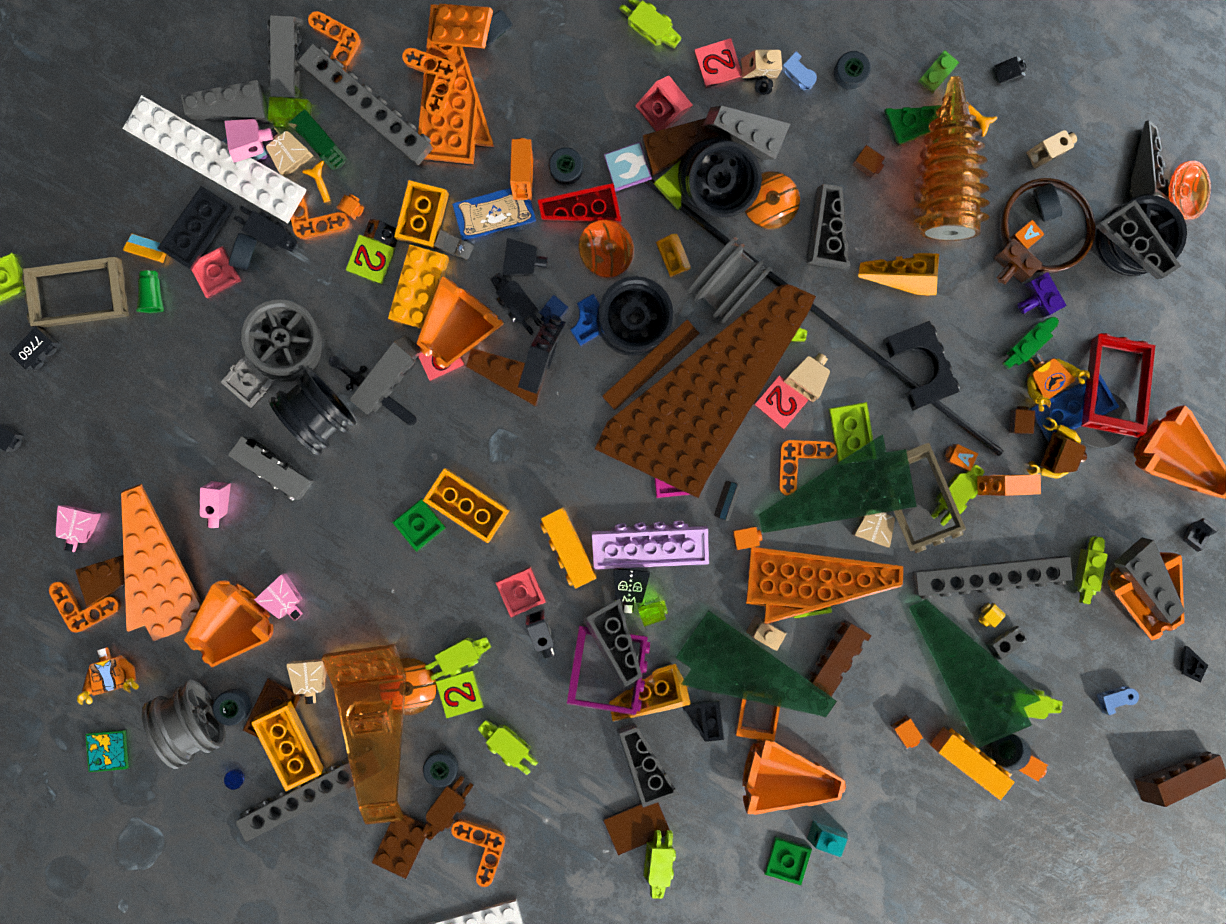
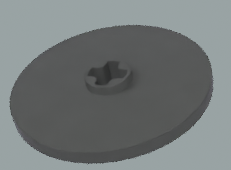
(1103, 439)

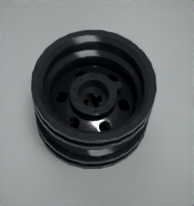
(739, 196)
(1167, 222)
(657, 302)
(312, 411)

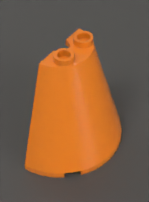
(455, 324)
(1136, 606)
(228, 624)

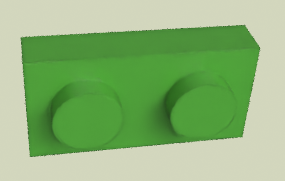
(938, 71)

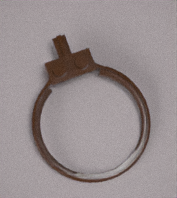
(1016, 258)

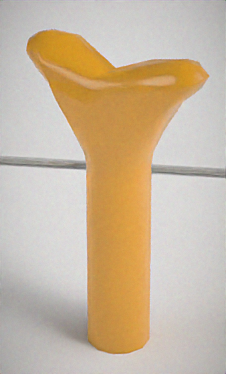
(982, 120)
(316, 173)

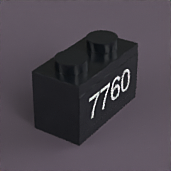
(35, 349)

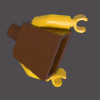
(1062, 453)

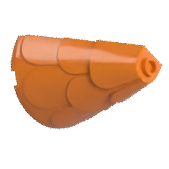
(1182, 454)
(785, 780)

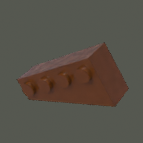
(502, 372)
(838, 656)
(1181, 779)

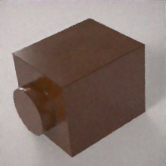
(869, 161)
(1022, 420)

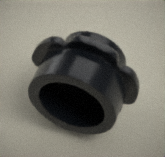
(760, 88)

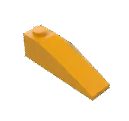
(911, 274)
(660, 693)

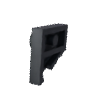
(707, 719)

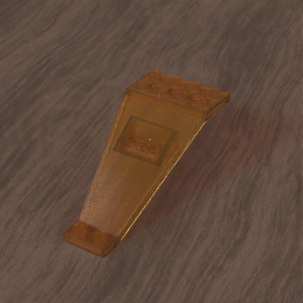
(368, 690)

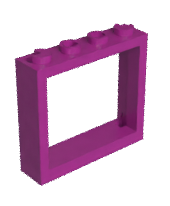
(638, 685)

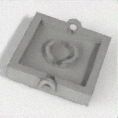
(246, 381)

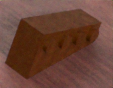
(669, 145)
(101, 579)

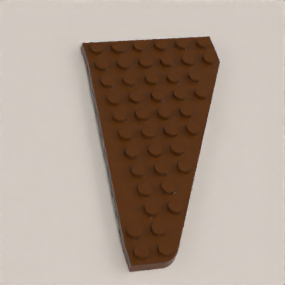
(695, 410)

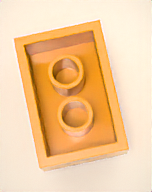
(421, 214)

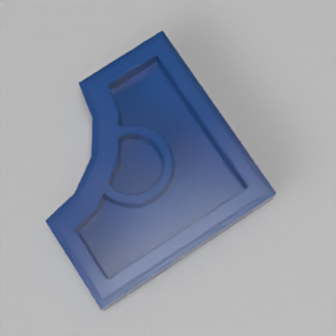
(586, 325)

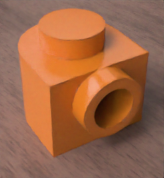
(350, 206)

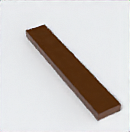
(651, 364)

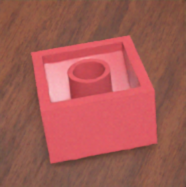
(663, 104)

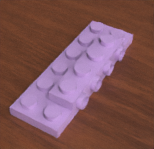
(650, 546)

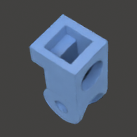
(799, 73)
(1117, 697)

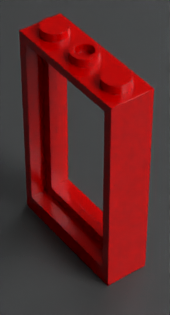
(1113, 424)

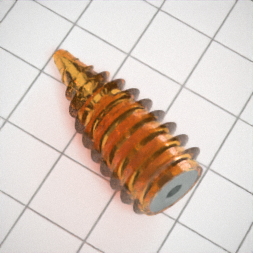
(950, 173)

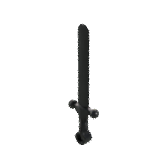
(357, 379)

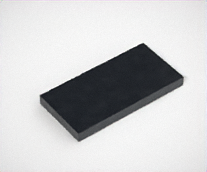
(196, 228)

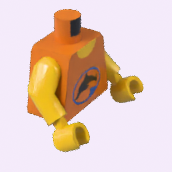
(1051, 378)

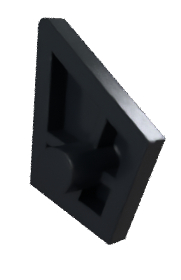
(1193, 665)

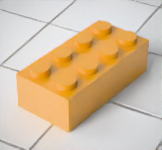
(417, 286)
(466, 505)
(568, 547)
(287, 745)
(971, 762)

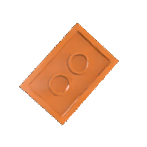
(462, 25)

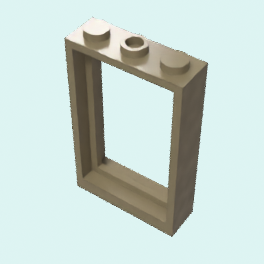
(116, 283)
(937, 538)

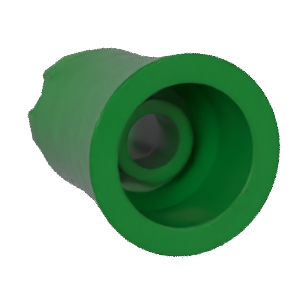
(149, 293)

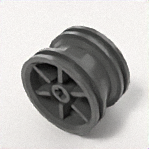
(728, 280)
(271, 315)
(182, 724)

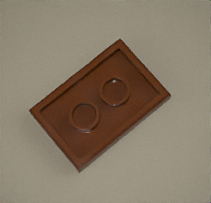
(271, 696)
(635, 826)

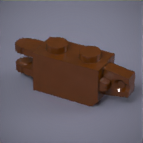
(444, 808)

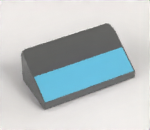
(727, 500)

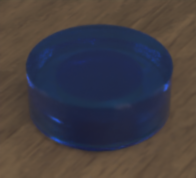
(234, 779)

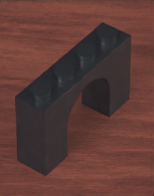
(924, 339)
(541, 353)

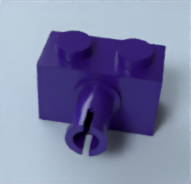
(1043, 296)

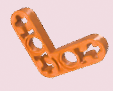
(340, 38)
(440, 77)
(305, 221)
(798, 453)
(77, 612)
(490, 847)

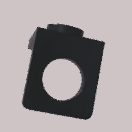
(382, 232)

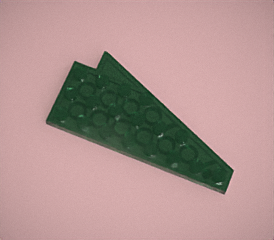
(855, 487)
(737, 667)
(982, 687)

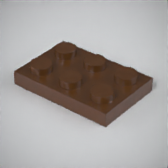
(400, 845)

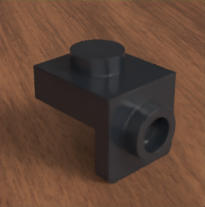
(1010, 69)
(1199, 533)

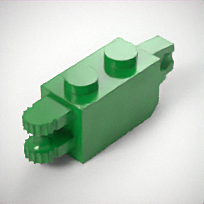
(1030, 342)

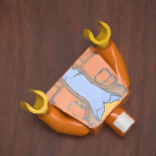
(107, 675)

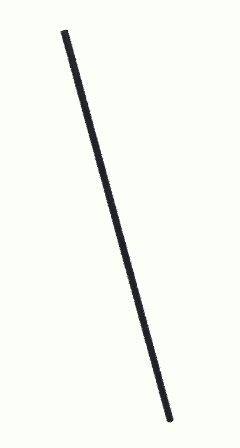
(843, 331)

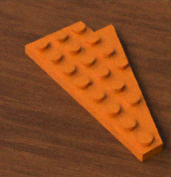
(463, 119)
(155, 579)
(804, 582)

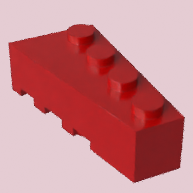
(582, 205)

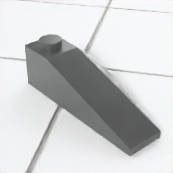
(1149, 166)

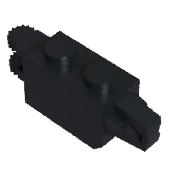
(269, 233)
(516, 300)

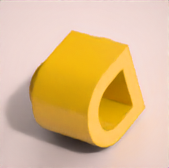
(991, 615)

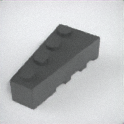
(228, 103)
(828, 229)
(1140, 240)
(386, 374)
(271, 467)
(1150, 579)
(646, 771)

